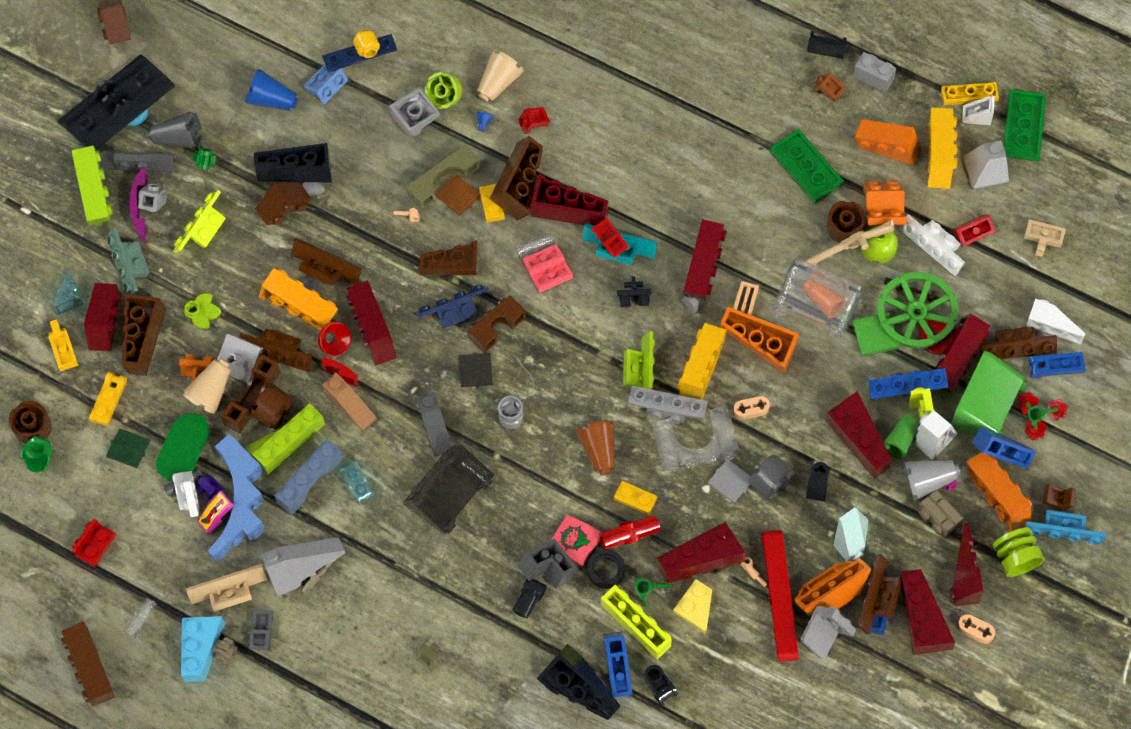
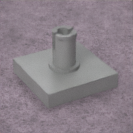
(240, 355)

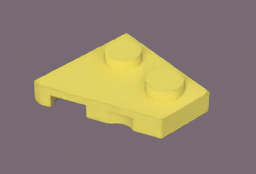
(695, 605)

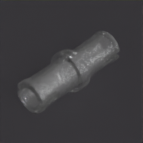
(534, 244)
(141, 618)

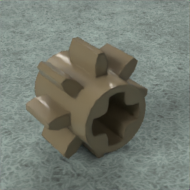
(224, 650)

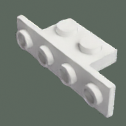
(935, 242)

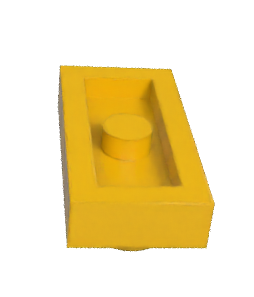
(491, 210)
(635, 498)

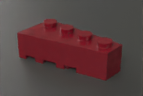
(566, 203)
(924, 618)

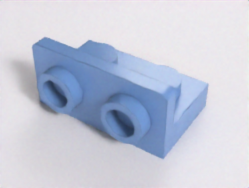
(325, 83)

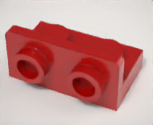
(93, 543)

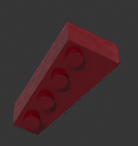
(704, 259)
(371, 322)
(962, 349)
(857, 431)
(701, 554)

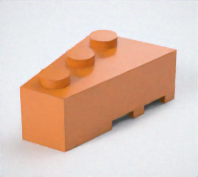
(889, 140)

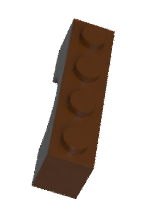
(262, 376)

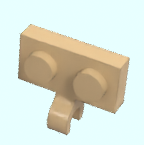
(1044, 234)

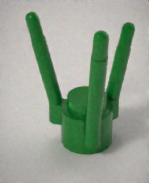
(645, 588)

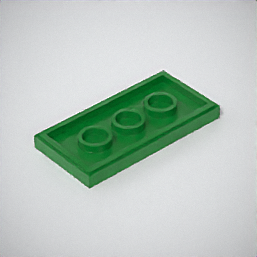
(1024, 125)
(806, 166)

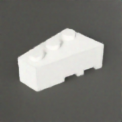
(934, 434)

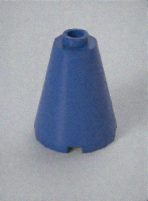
(270, 93)

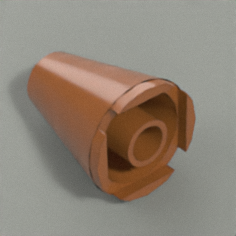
(599, 445)

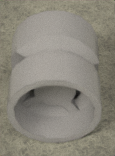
(510, 412)

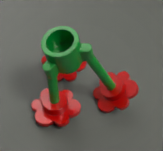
(1035, 428)

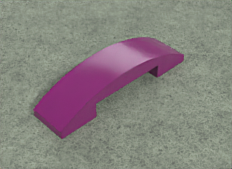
(139, 183)

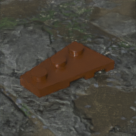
(456, 261)

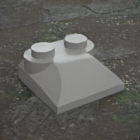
(413, 112)

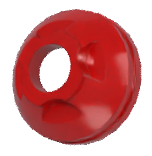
(341, 339)

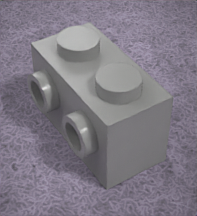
(874, 72)

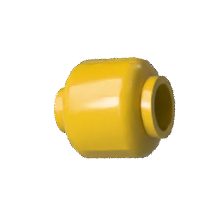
(366, 43)

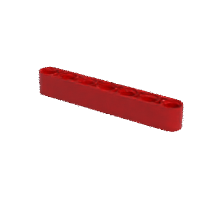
(780, 596)

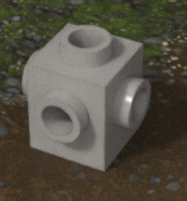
(152, 197)

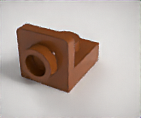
(829, 86)

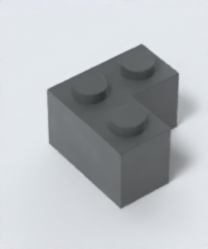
(550, 561)

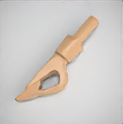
(753, 572)

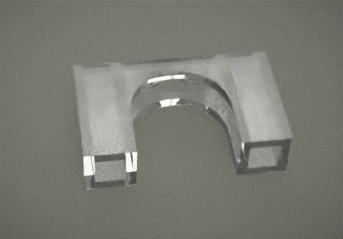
(674, 455)

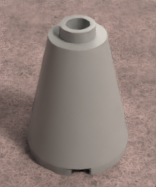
(930, 476)

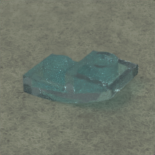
(357, 482)

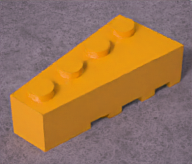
(297, 299)

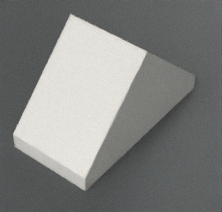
(979, 111)

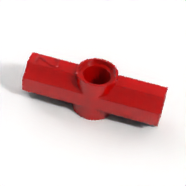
(629, 532)

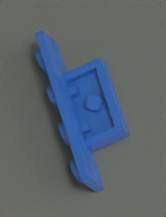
(903, 384)

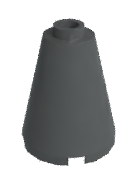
(178, 131)

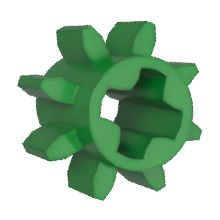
(204, 158)

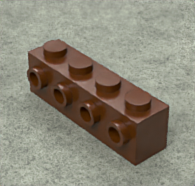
(88, 664)

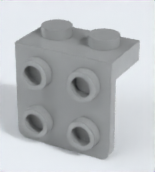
(824, 628)

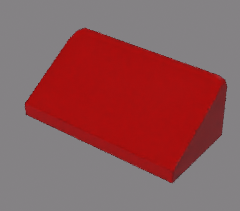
(974, 230)

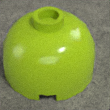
(443, 90)
(881, 247)

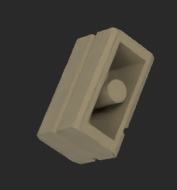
(940, 514)

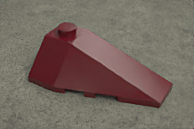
(967, 580)

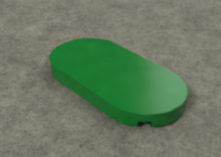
(182, 445)

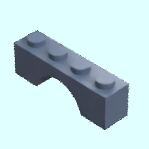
(322, 461)

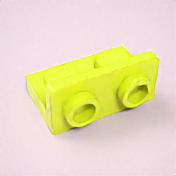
(921, 399)

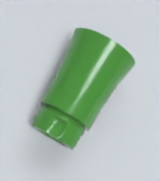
(901, 436)

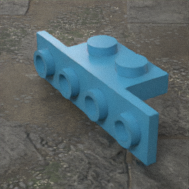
(1067, 526)

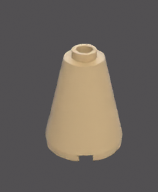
(498, 76)
(209, 386)

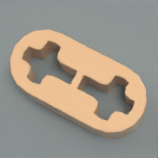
(754, 411)
(978, 625)

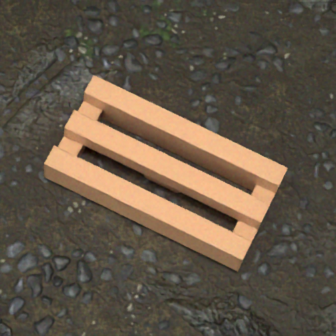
(749, 285)

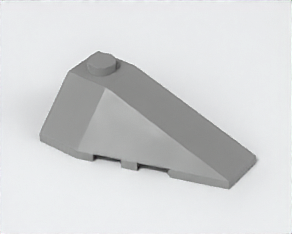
(294, 563)

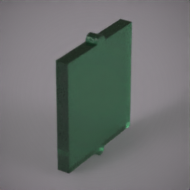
(128, 448)

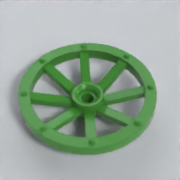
(917, 306)

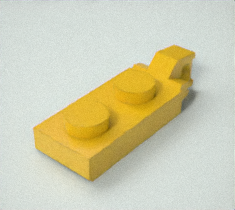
(62, 347)

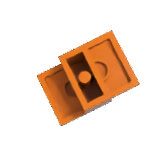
(884, 202)

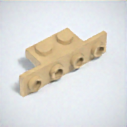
(227, 589)

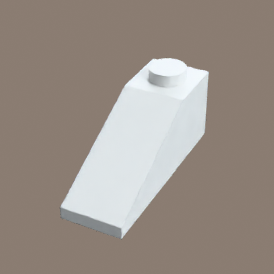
(1051, 320)

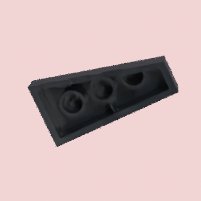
(294, 164)

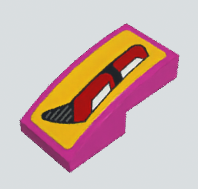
(214, 511)

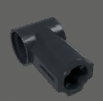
(531, 593)

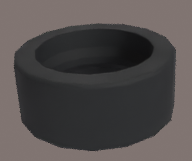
(606, 554)

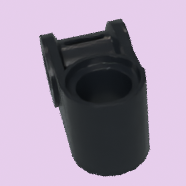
(818, 484)
(662, 687)

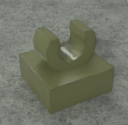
(428, 655)

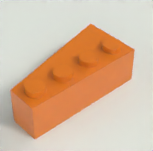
(761, 337)
(999, 491)

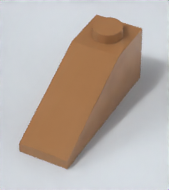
(348, 402)

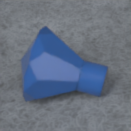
(483, 119)

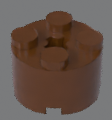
(845, 220)
(272, 406)
(30, 420)

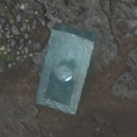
(65, 298)

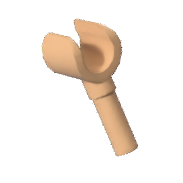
(412, 213)

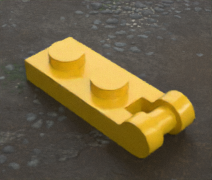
(108, 399)

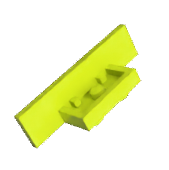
(203, 226)

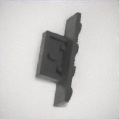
(136, 161)

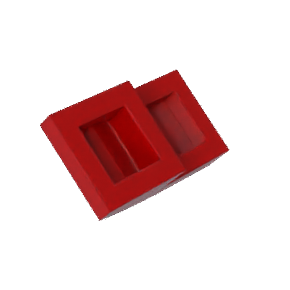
(610, 238)
(332, 366)

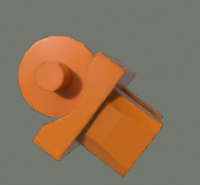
(193, 368)

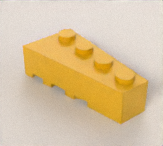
(941, 147)
(702, 361)

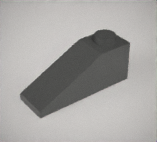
(433, 423)

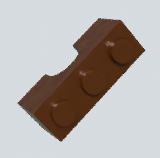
(507, 312)

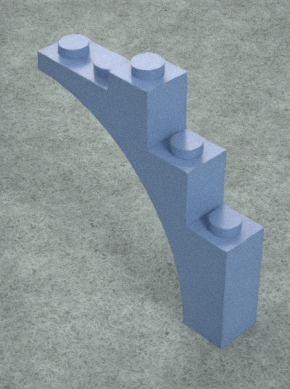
(246, 498)

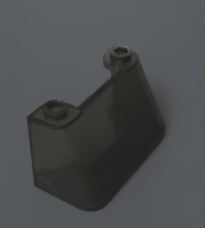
(448, 488)

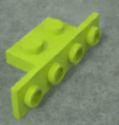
(639, 365)

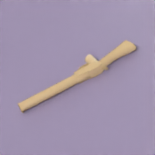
(854, 241)

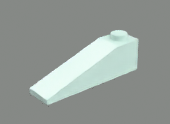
(851, 535)

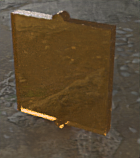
(458, 195)

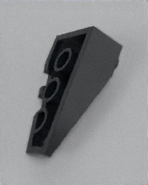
(575, 679)

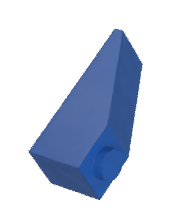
(1003, 447)
(617, 664)

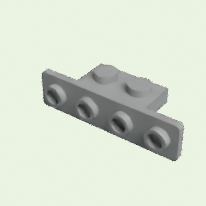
(667, 405)

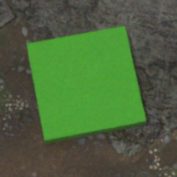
(871, 336)

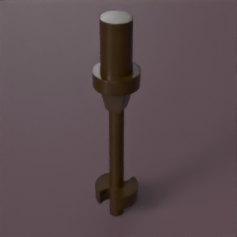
(931, 296)

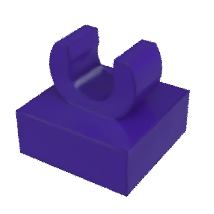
(210, 485)

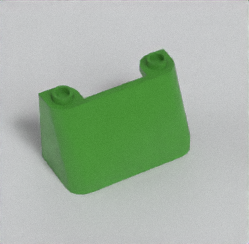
(988, 396)

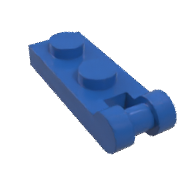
(1057, 364)

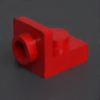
(533, 118)

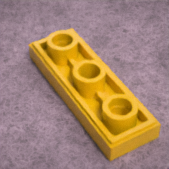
(960, 93)

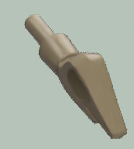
(310, 582)

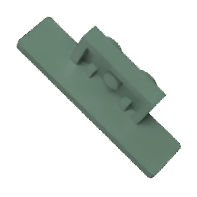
(128, 260)

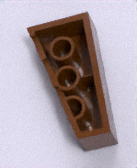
(518, 178)
(140, 331)

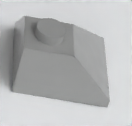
(987, 165)

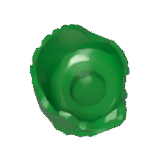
(37, 454)

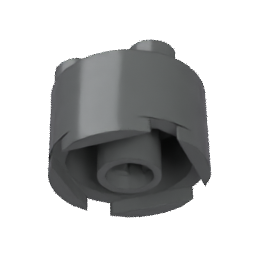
(771, 477)

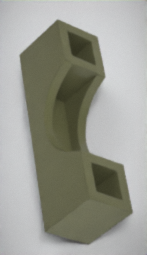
(460, 163)

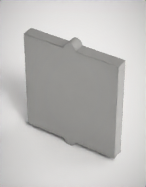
(730, 481)

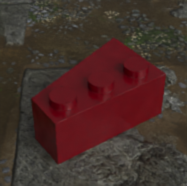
(101, 316)

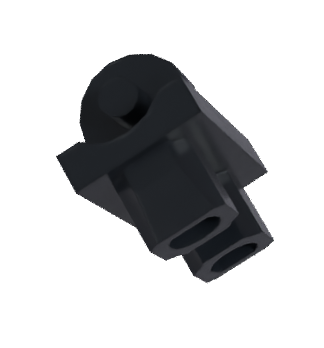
(625, 295)

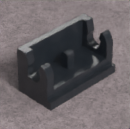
(826, 46)

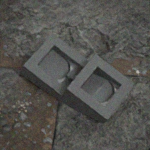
(261, 629)

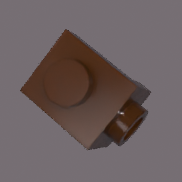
(1058, 497)

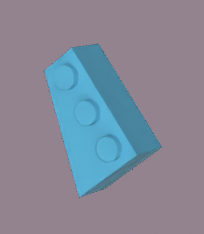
(198, 640)

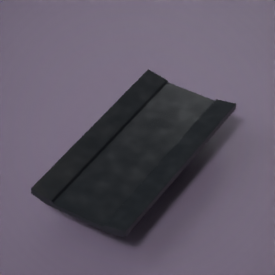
(116, 103)

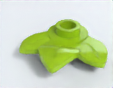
(204, 311)

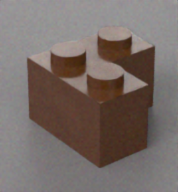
(114, 19)
(281, 200)

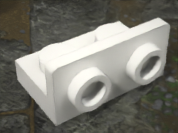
(186, 492)

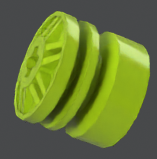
(1018, 552)

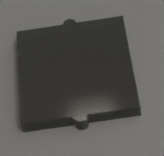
(475, 370)

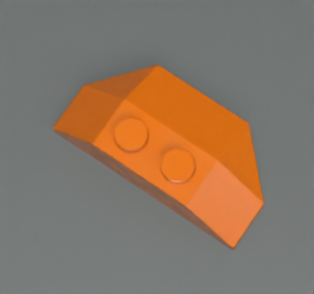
(834, 586)

